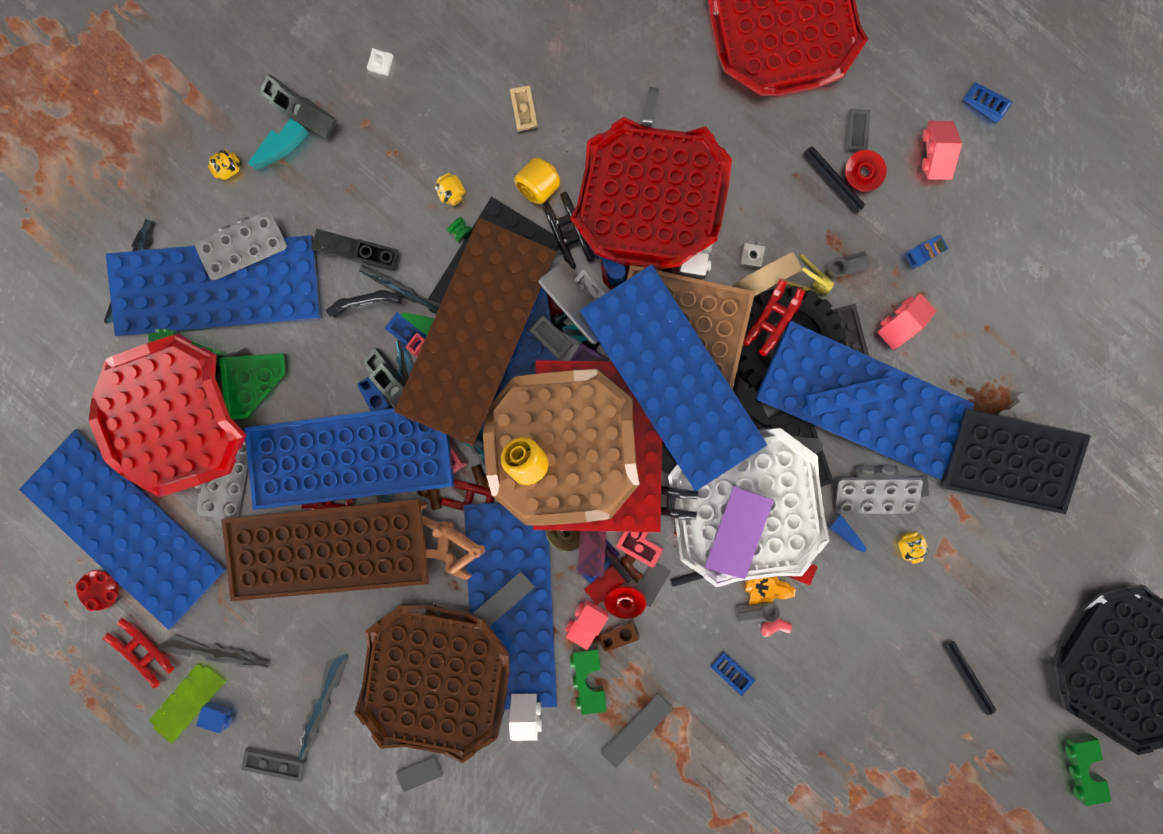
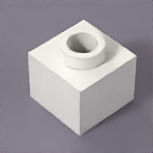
(747, 261)

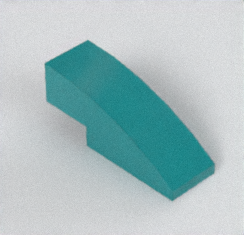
(278, 145)

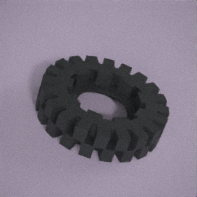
(812, 314)

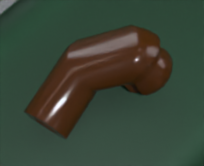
(480, 477)
(433, 496)
(627, 562)

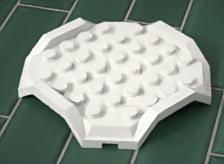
(795, 522)

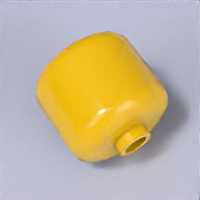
(537, 180)
(524, 461)

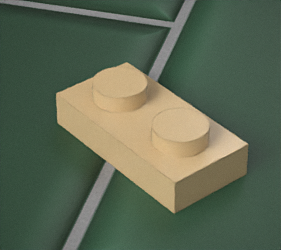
(523, 108)

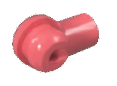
(769, 628)

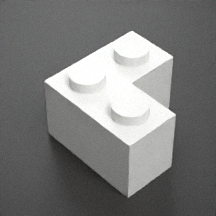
(697, 266)
(523, 717)

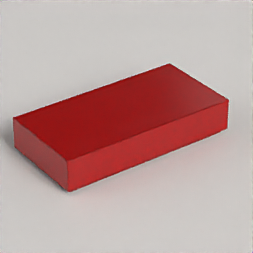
(602, 585)

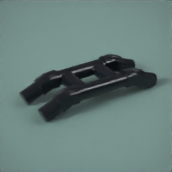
(564, 242)
(343, 305)
(673, 493)

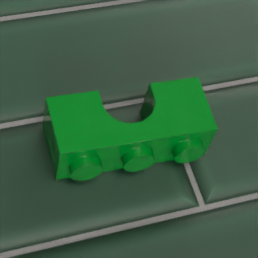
(590, 699)
(1082, 753)

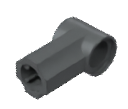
(848, 265)
(755, 613)

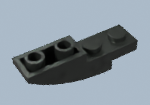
(297, 107)
(354, 249)
(384, 375)

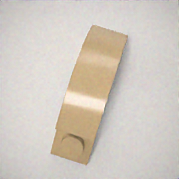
(770, 274)

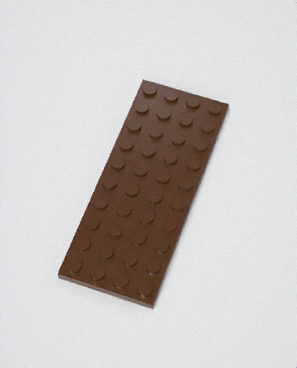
(475, 332)
(325, 550)

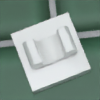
(380, 62)

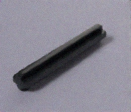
(834, 179)
(970, 678)

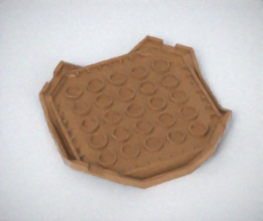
(588, 440)

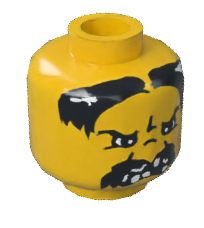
(224, 164)
(449, 189)
(913, 547)

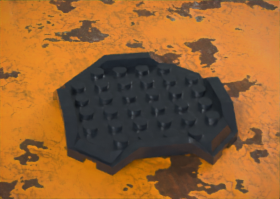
(1114, 667)

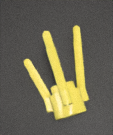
(821, 283)

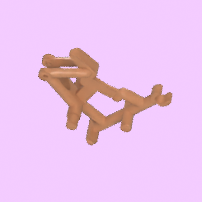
(444, 532)

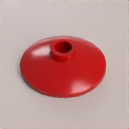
(872, 163)
(625, 602)

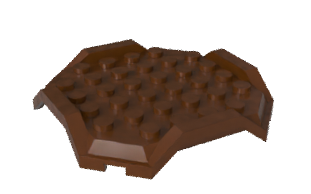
(434, 681)

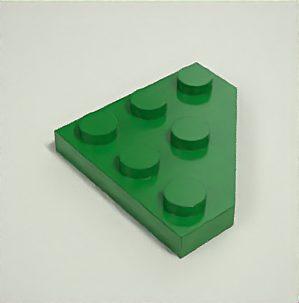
(249, 380)

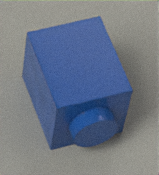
(214, 717)

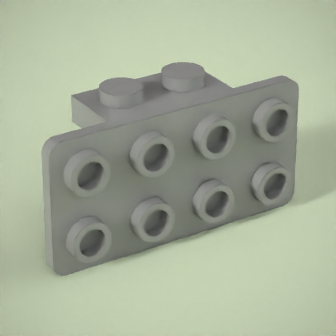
(240, 245)
(574, 292)
(878, 492)
(224, 495)

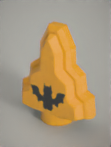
(768, 589)

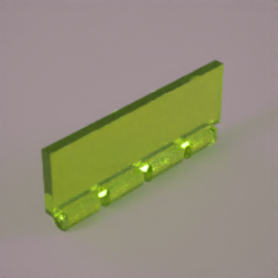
(183, 709)

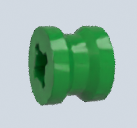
(459, 229)

